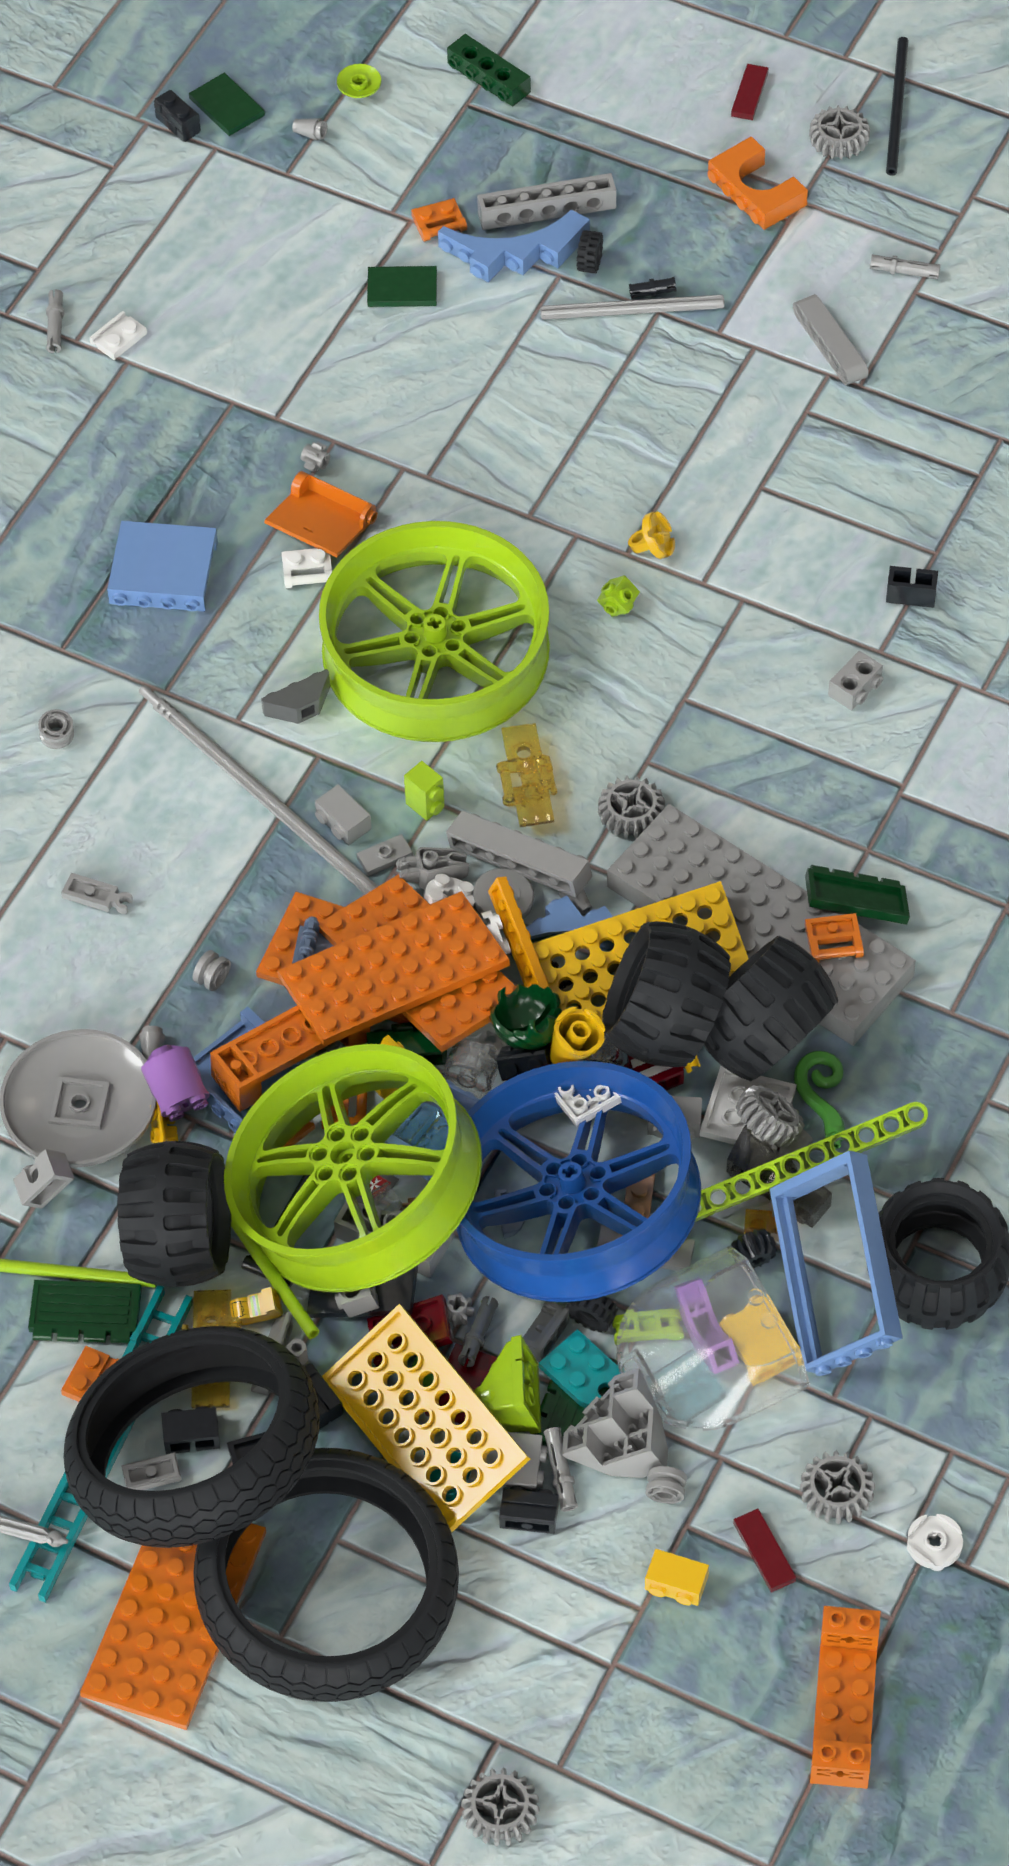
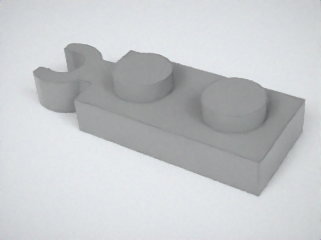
(95, 894)

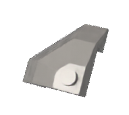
(619, 1430)

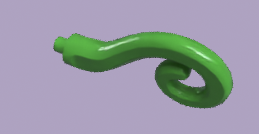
(831, 1118)

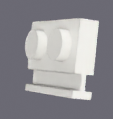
(118, 335)

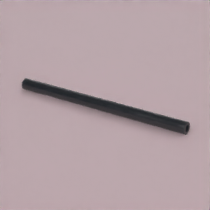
(897, 106)

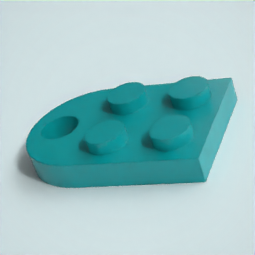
(579, 1368)

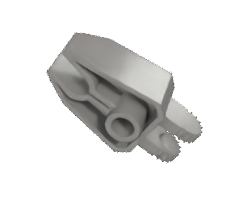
(431, 862)

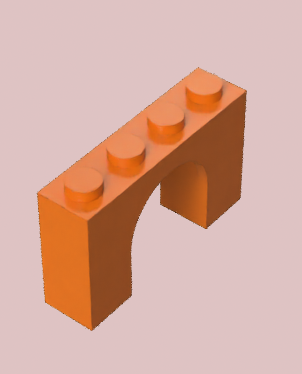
(762, 206)

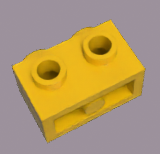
(676, 1577)

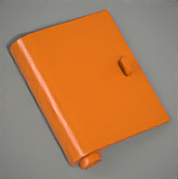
(322, 514)

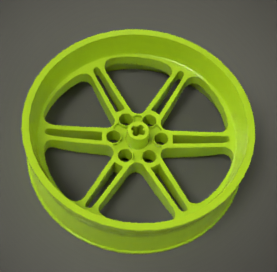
(434, 635)
(348, 1162)

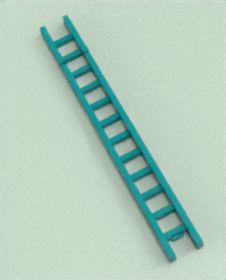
(61, 1491)

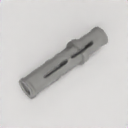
(908, 267)
(55, 314)
(562, 1478)

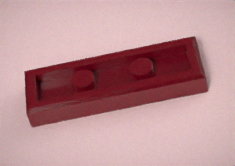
(749, 91)
(764, 1550)

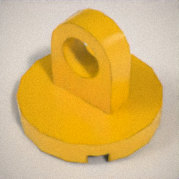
(653, 536)

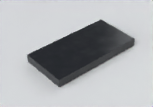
(389, 1295)

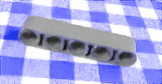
(830, 339)

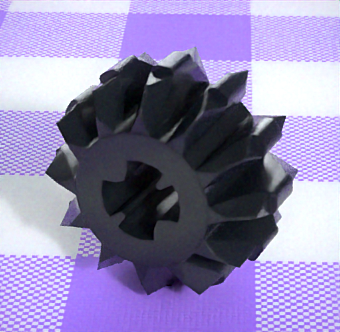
(756, 1247)

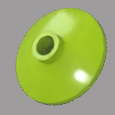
(358, 80)

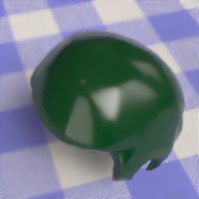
(526, 1016)

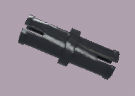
(652, 287)

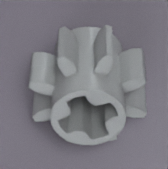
(315, 456)
(464, 1308)

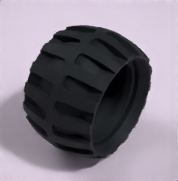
(666, 994)
(769, 1008)
(953, 1208)
(173, 1214)

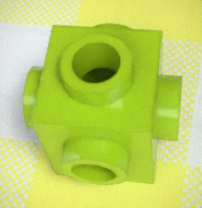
(618, 596)

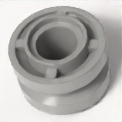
(53, 719)
(211, 970)
(666, 1484)

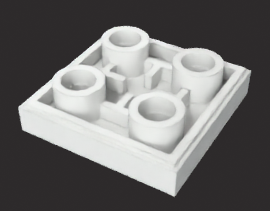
(577, 1107)

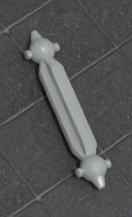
(31, 1532)

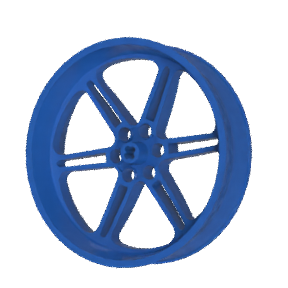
(580, 1186)

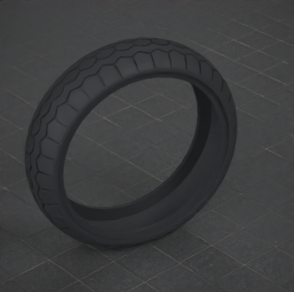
(216, 1504)
(361, 1672)

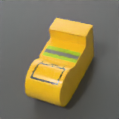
(257, 1307)

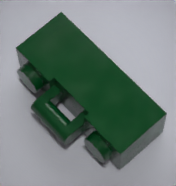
(411, 1040)

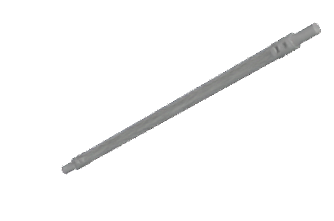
(258, 791)

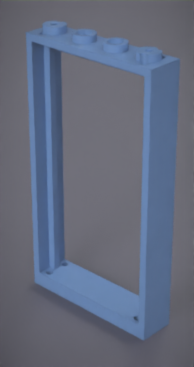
(804, 1318)

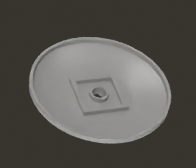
(69, 1068)

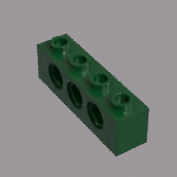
(488, 70)

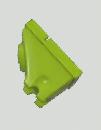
(513, 1388)

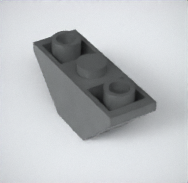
(299, 699)

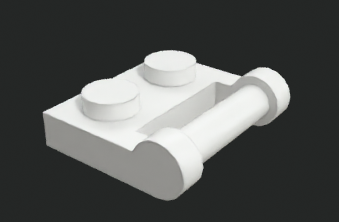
(306, 562)

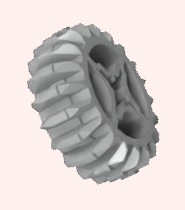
(839, 132)
(627, 799)
(770, 1116)
(832, 1473)
(488, 1805)

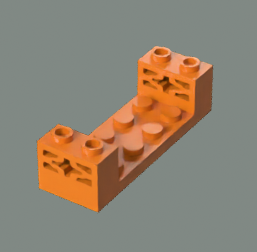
(265, 1052)
(845, 1697)

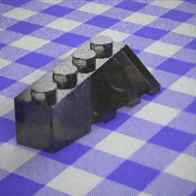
(751, 1153)

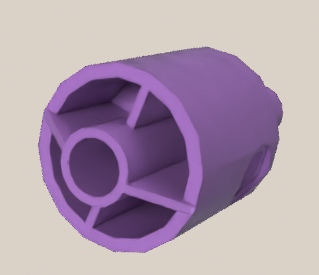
(175, 1081)

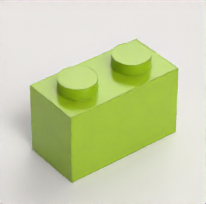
(424, 790)

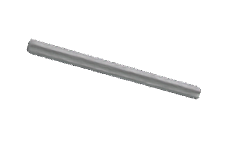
(632, 307)

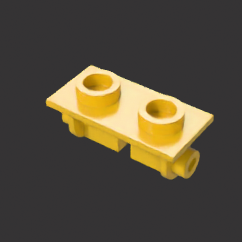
(160, 1131)

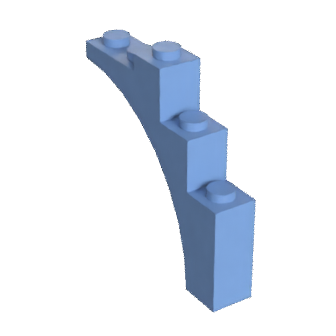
(517, 253)
(563, 917)

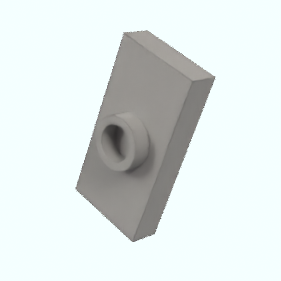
(384, 855)
(152, 1472)

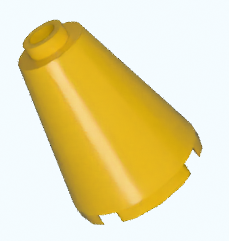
(576, 1035)

